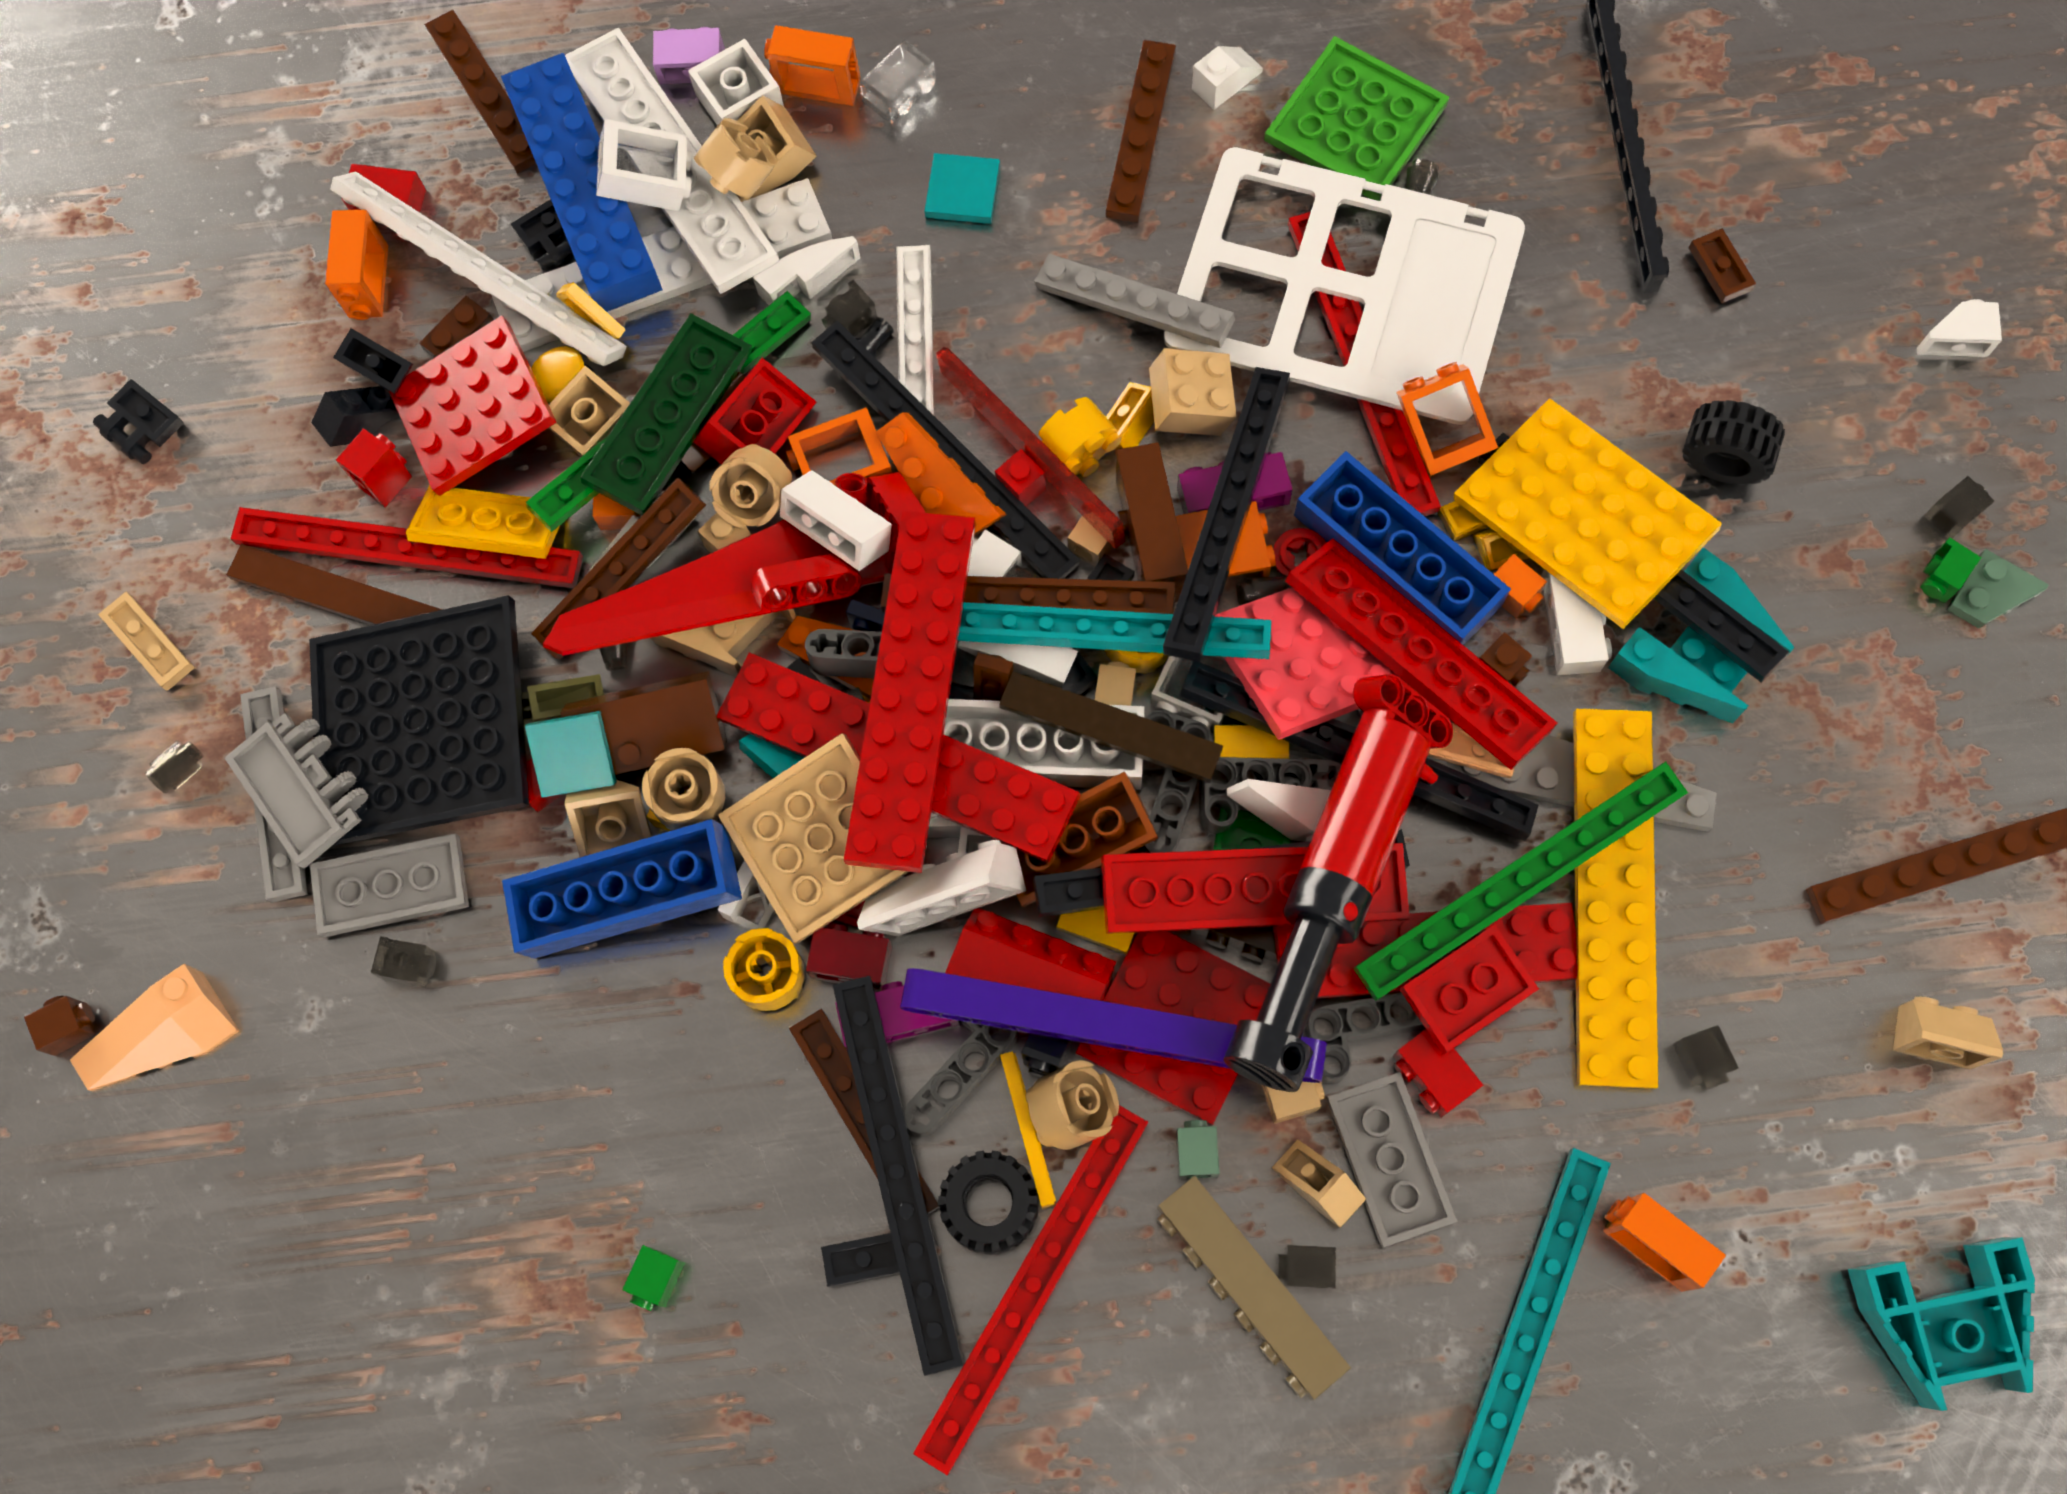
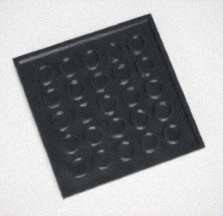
(424, 716)

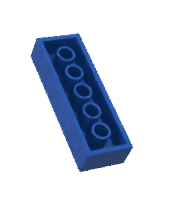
(1401, 547)
(621, 889)

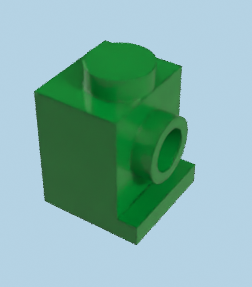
(1948, 570)

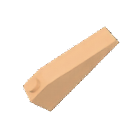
(163, 1025)

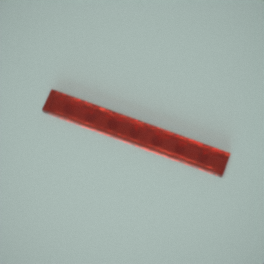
(1023, 438)

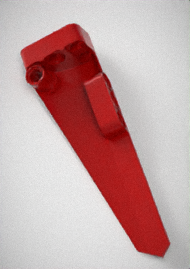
(746, 579)

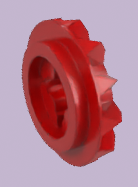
(1294, 541)

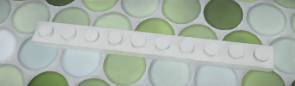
(478, 268)

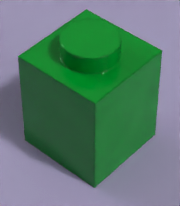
(652, 1278)

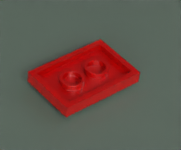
(1468, 989)

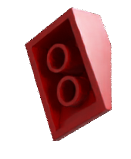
(758, 412)

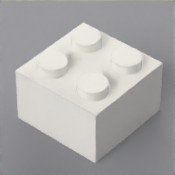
(733, 82)

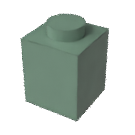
(1197, 1150)

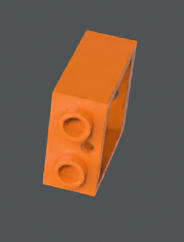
(814, 50)
(357, 264)
(836, 429)
(1461, 450)
(1663, 1242)

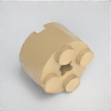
(735, 159)
(732, 481)
(665, 783)
(1072, 1105)

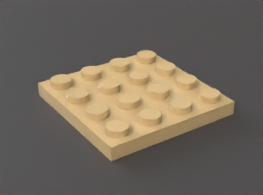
(797, 839)

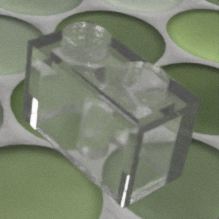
(898, 81)

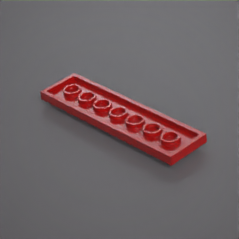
(1422, 653)
(1222, 889)
(1538, 935)

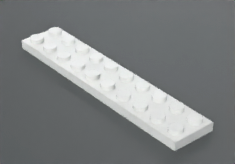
(786, 216)
(709, 222)

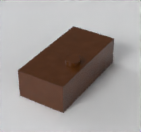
(1150, 516)
(656, 719)

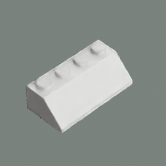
(944, 890)

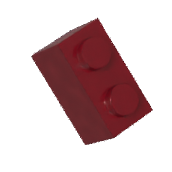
(848, 956)

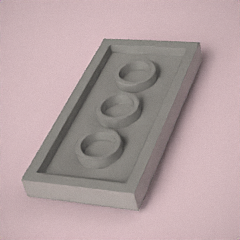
(388, 885)
(1391, 1160)

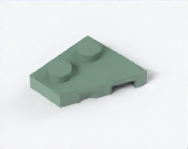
(1993, 590)

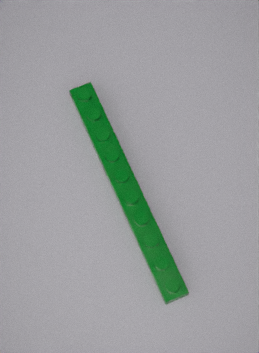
(764, 332)
(1519, 881)

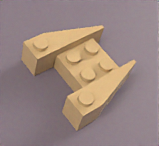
(725, 641)

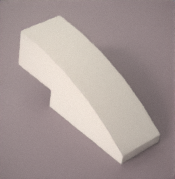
(807, 269)
(1039, 662)

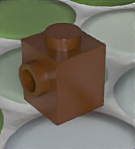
(1508, 659)
(60, 1024)

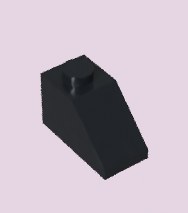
(373, 361)

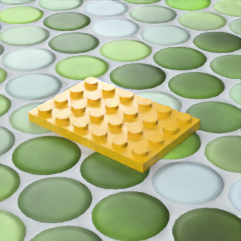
(1587, 512)

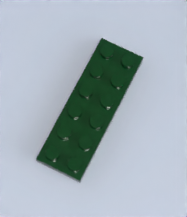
(666, 414)

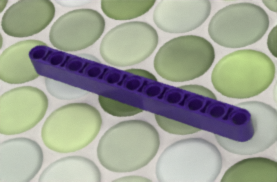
(1078, 1019)

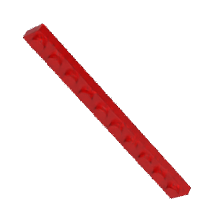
(1386, 424)
(392, 547)
(1029, 1293)

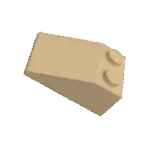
(783, 136)

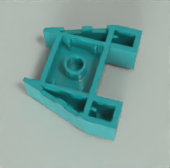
(1693, 668)
(1956, 1332)

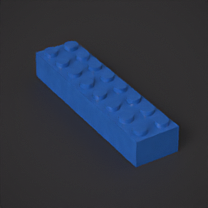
(566, 154)

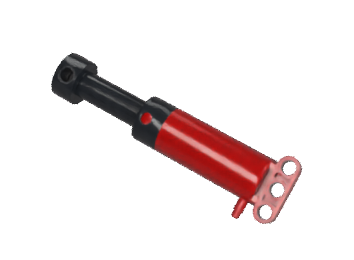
(1341, 870)

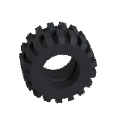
(1733, 442)
(970, 1172)

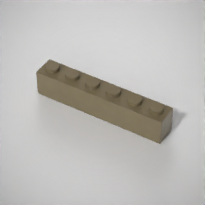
(1253, 1288)

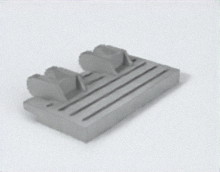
(288, 786)

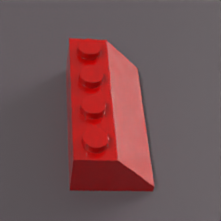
(1023, 957)

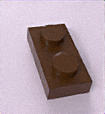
(1722, 265)
(455, 326)
(991, 676)

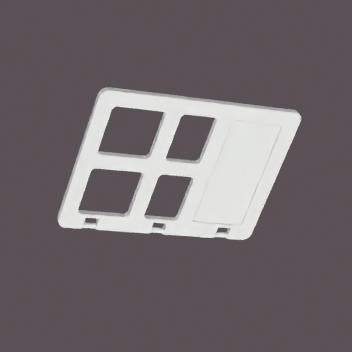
(1424, 307)

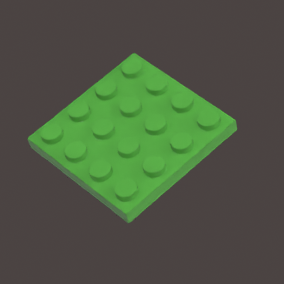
(1356, 116)

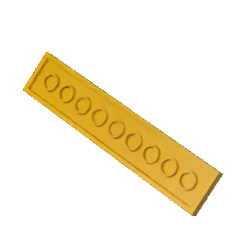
(1615, 911)

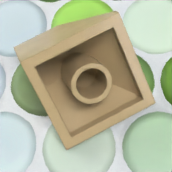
(607, 817)

